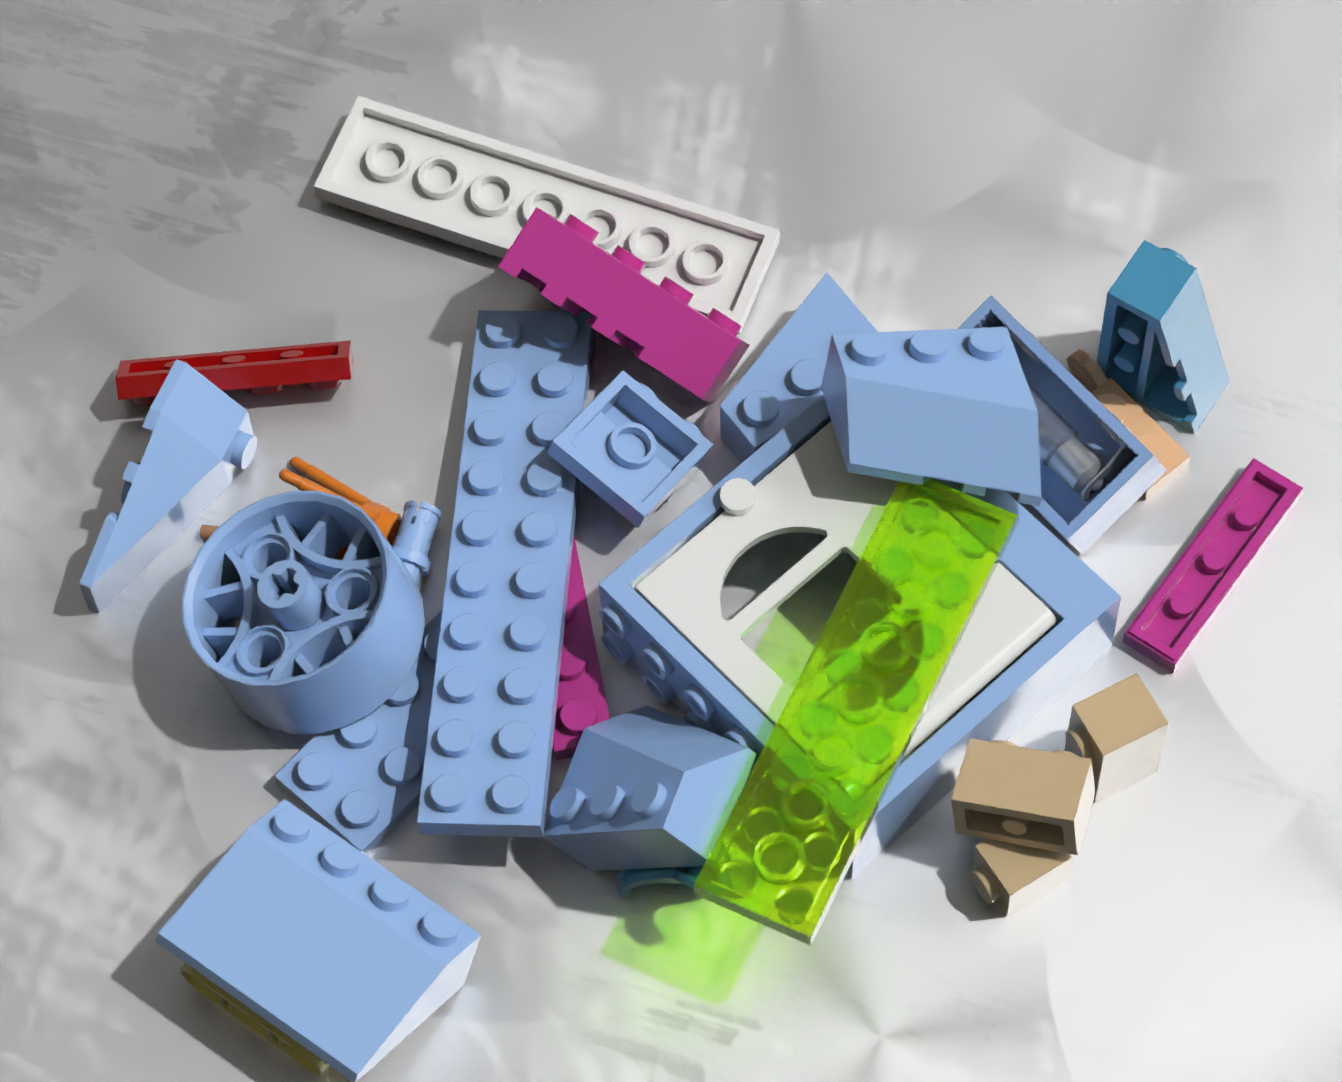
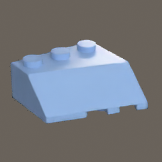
(935, 409)
(646, 793)

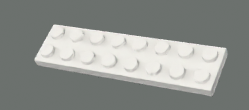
(487, 189)

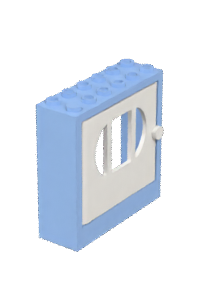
(669, 620)

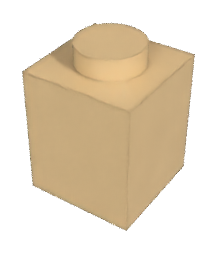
(1016, 873)

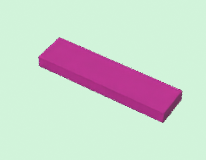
(1212, 565)

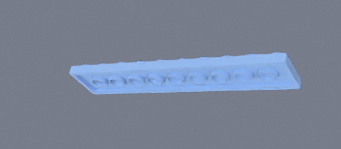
(506, 580)

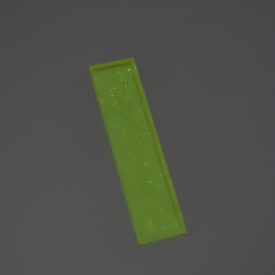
(855, 708)

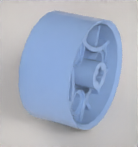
(302, 608)

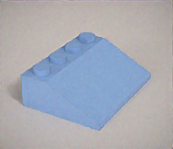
(321, 940)

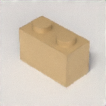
(1120, 734)
(1023, 796)

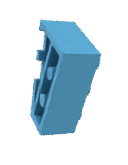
(1162, 338)

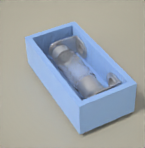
(1087, 455)

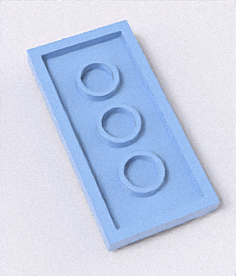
(370, 772)

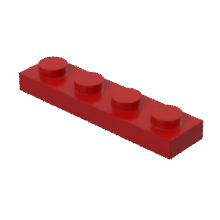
(259, 369)

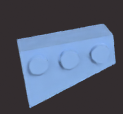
(789, 370)

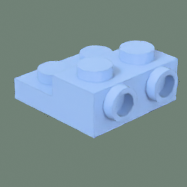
(631, 449)

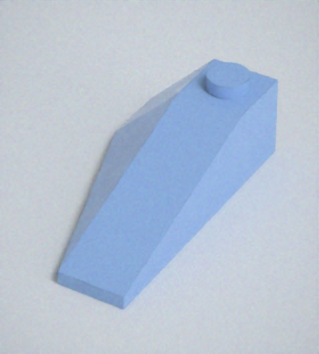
(188, 463)

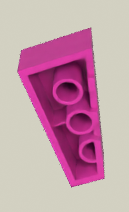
(625, 304)

